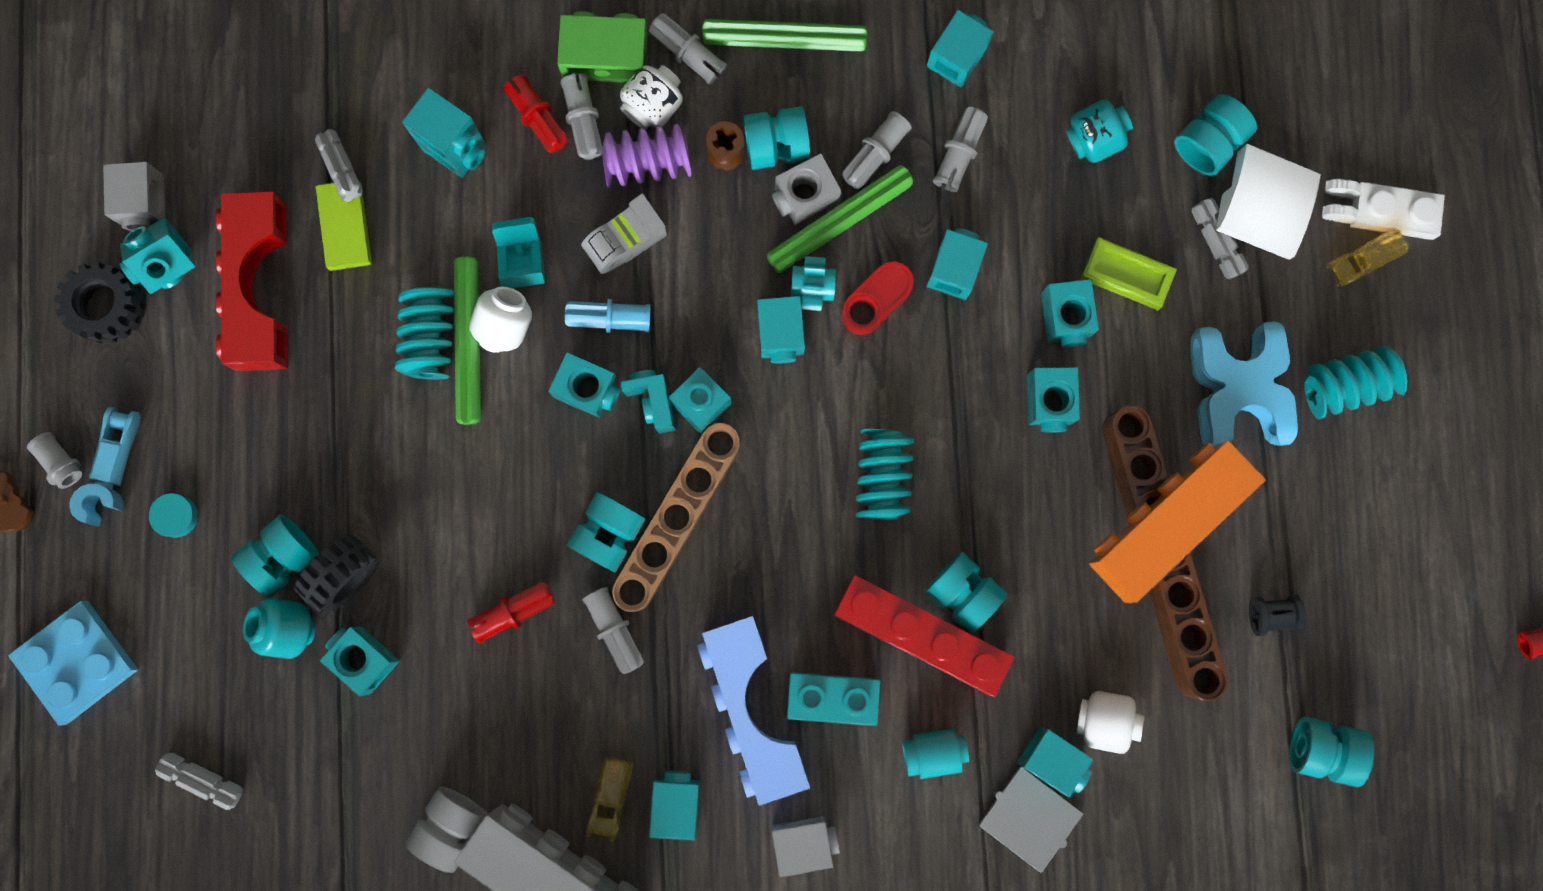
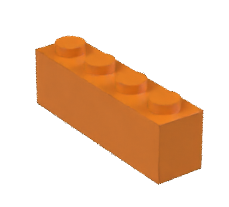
(1176, 521)

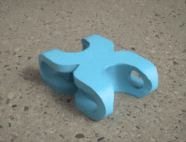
(1244, 385)

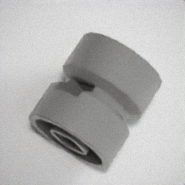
(443, 835)

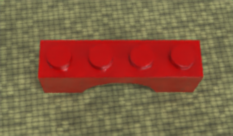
(249, 230)
(923, 636)

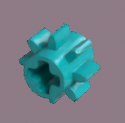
(813, 283)

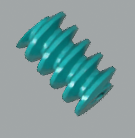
(423, 332)
(1354, 379)
(884, 474)

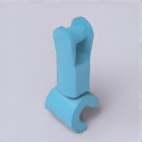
(107, 467)

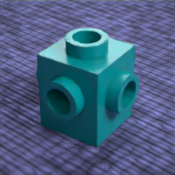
(155, 256)

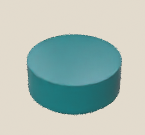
(173, 515)

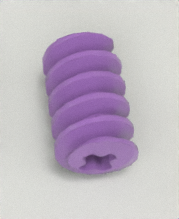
(645, 155)

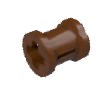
(731, 135)

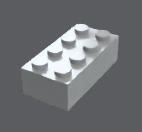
(517, 856)

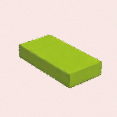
(343, 229)
(1128, 273)

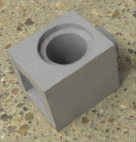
(812, 173)
(133, 194)
(804, 846)

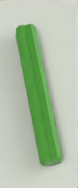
(784, 35)
(840, 219)
(466, 346)

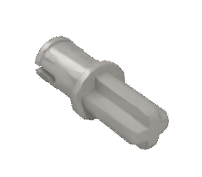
(686, 48)
(582, 116)
(961, 149)
(876, 150)
(613, 630)

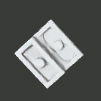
(1268, 202)

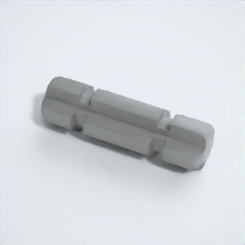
(338, 165)
(1221, 245)
(199, 781)

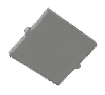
(1030, 819)

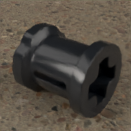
(1277, 615)

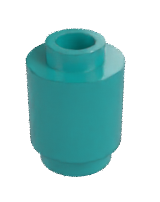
(935, 753)

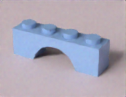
(771, 763)

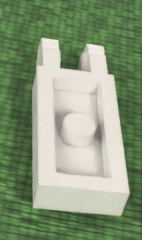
(1386, 208)

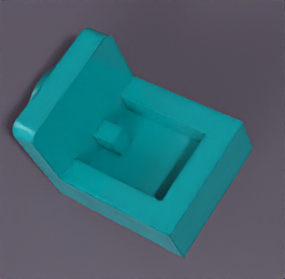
(519, 253)

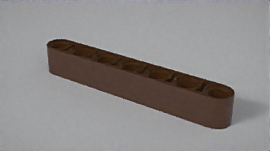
(1193, 609)

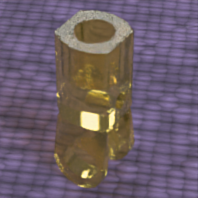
(1369, 256)
(610, 792)

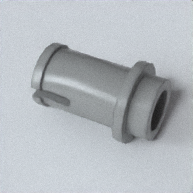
(55, 461)

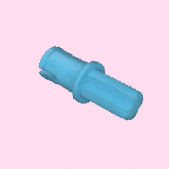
(607, 315)

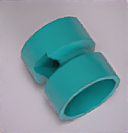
(1219, 131)
(777, 137)
(614, 518)
(287, 545)
(966, 593)
(1341, 753)

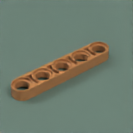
(675, 539)

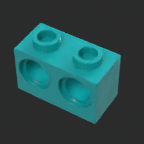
(445, 133)
(833, 698)

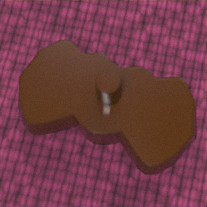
(13, 508)

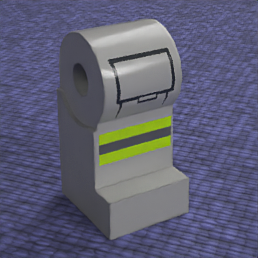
(624, 236)

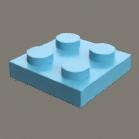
(73, 663)

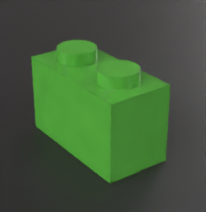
(602, 46)

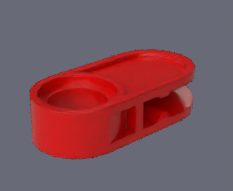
(883, 292)

